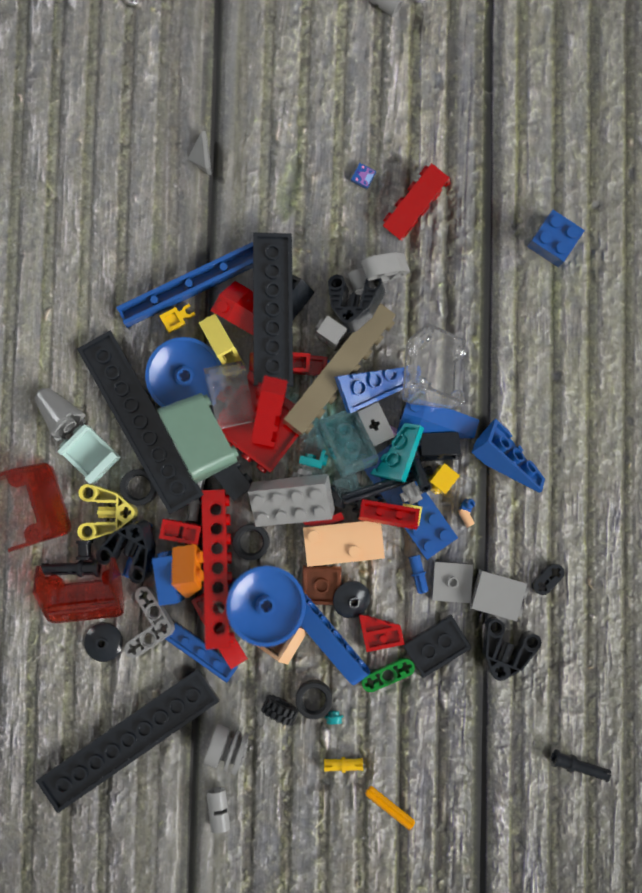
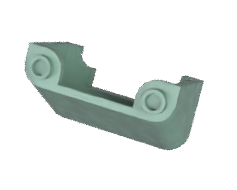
(198, 436)

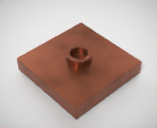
(321, 583)

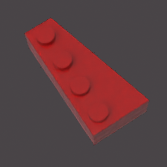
(416, 201)

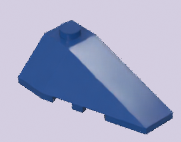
(439, 420)
(501, 454)

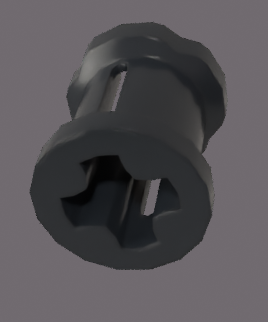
(84, 550)

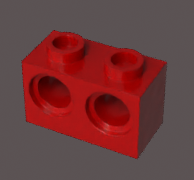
(181, 531)

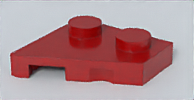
(380, 633)

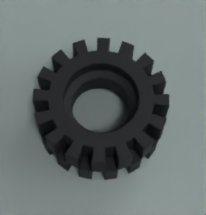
(279, 710)

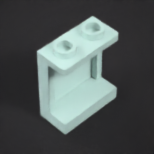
(88, 453)

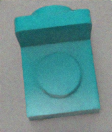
(311, 461)

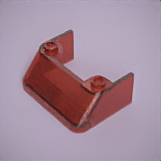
(45, 500)
(80, 599)

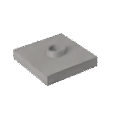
(452, 582)

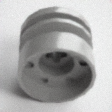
(226, 749)

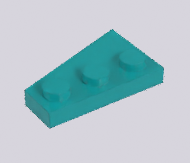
(398, 460)

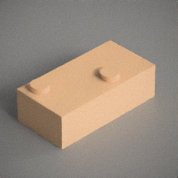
(343, 543)

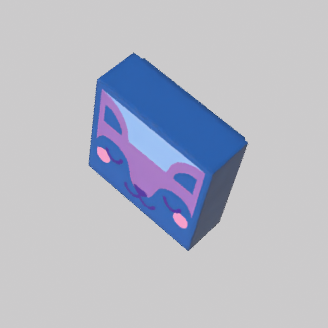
(363, 176)

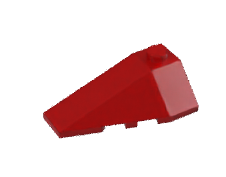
(236, 306)

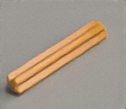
(389, 807)

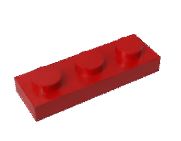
(389, 514)

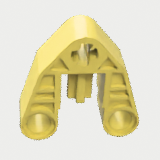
(104, 495)

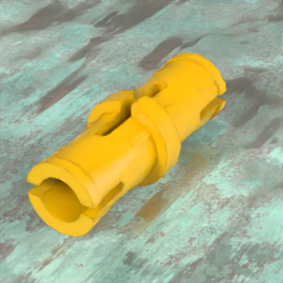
(343, 764)

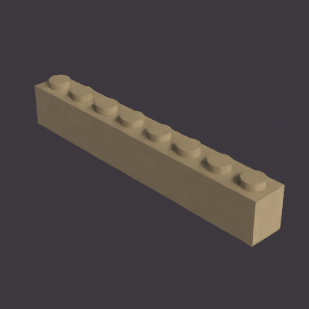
(344, 362)

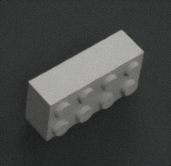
(291, 500)

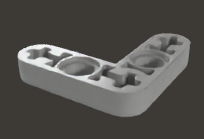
(156, 622)

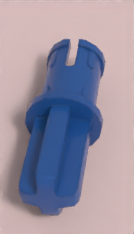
(418, 574)

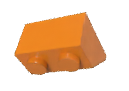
(187, 569)

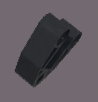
(353, 314)
(137, 535)
(521, 654)

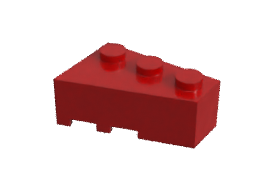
(268, 410)

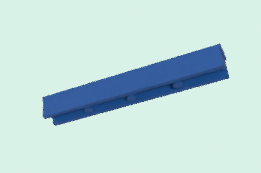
(187, 286)

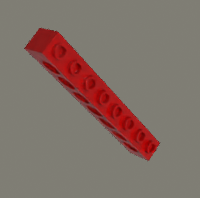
(209, 500)

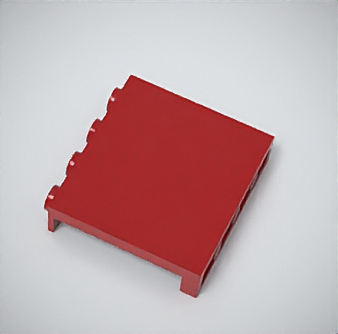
(263, 455)

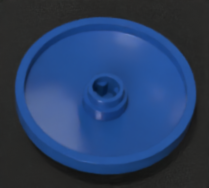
(178, 370)
(265, 606)

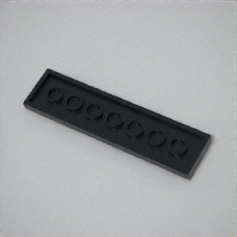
(272, 307)

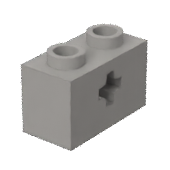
(330, 332)
(375, 413)

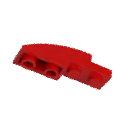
(302, 364)
(233, 655)

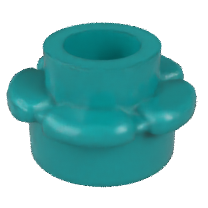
(333, 717)

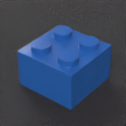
(555, 238)

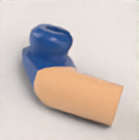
(465, 510)

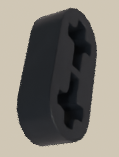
(551, 582)

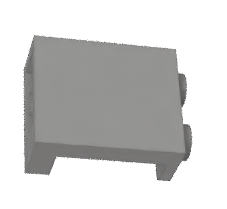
(498, 595)

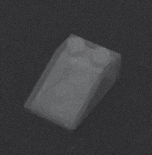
(229, 394)

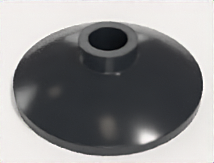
(345, 594)
(112, 638)

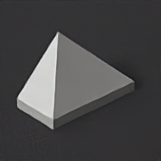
(200, 154)

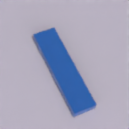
(196, 649)

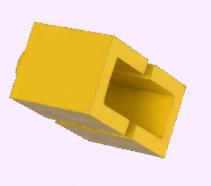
(442, 479)

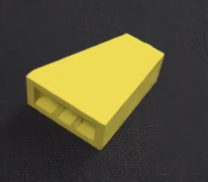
(219, 340)

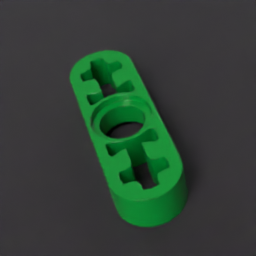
(390, 666)

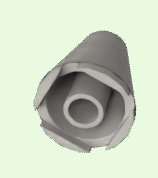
(58, 413)

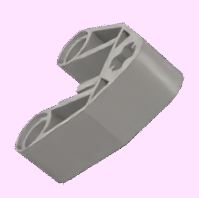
(383, 266)

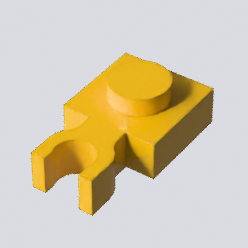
(173, 318)

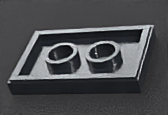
(437, 646)

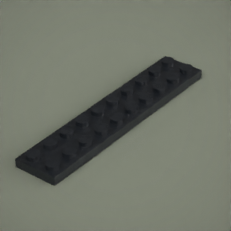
(140, 422)
(127, 740)

